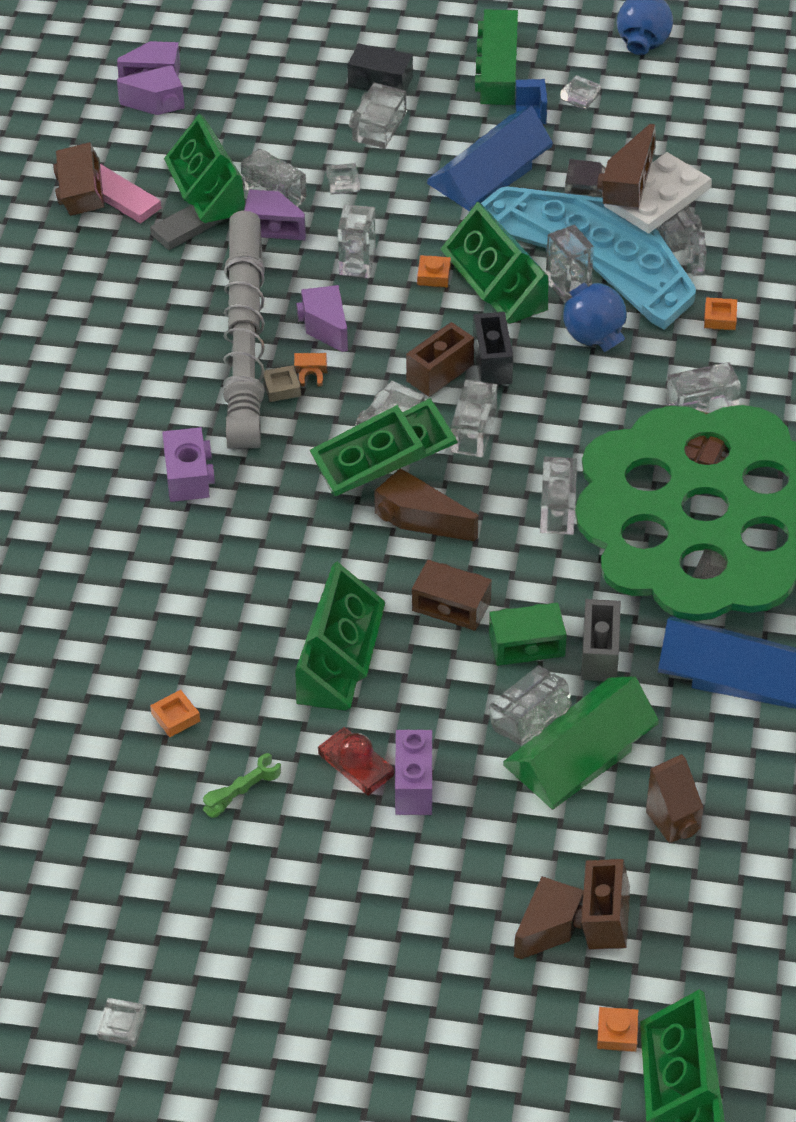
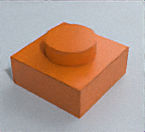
(433, 271)
(720, 313)
(175, 713)
(617, 1029)

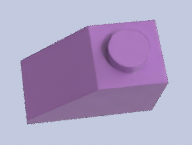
(149, 57)
(152, 91)
(277, 215)
(324, 316)

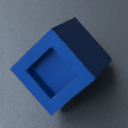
(532, 93)

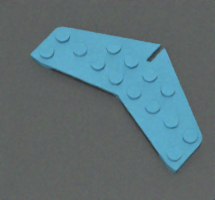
(624, 255)

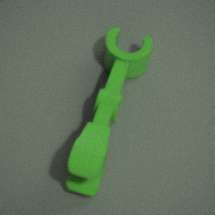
(220, 798)

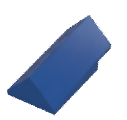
(493, 159)
(729, 662)

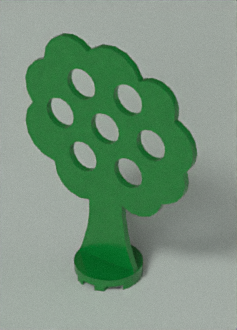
(609, 504)

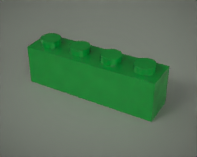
(498, 57)

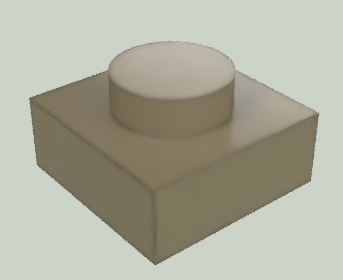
(281, 383)

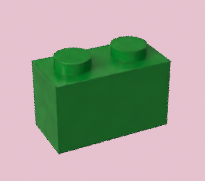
(527, 634)

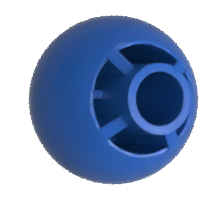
(644, 24)
(595, 315)

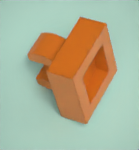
(310, 364)

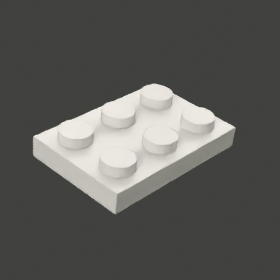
(667, 191)

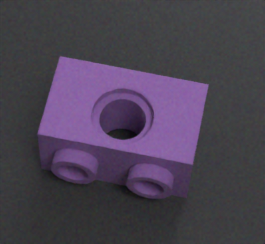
(186, 464)
(413, 772)

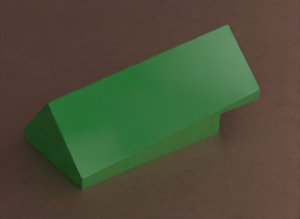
(206, 173)
(497, 266)
(382, 446)
(338, 642)
(584, 740)
(680, 1064)

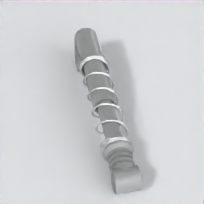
(244, 272)

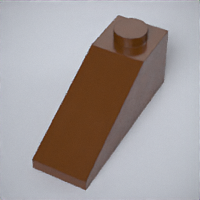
(628, 170)
(423, 509)

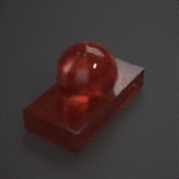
(356, 760)

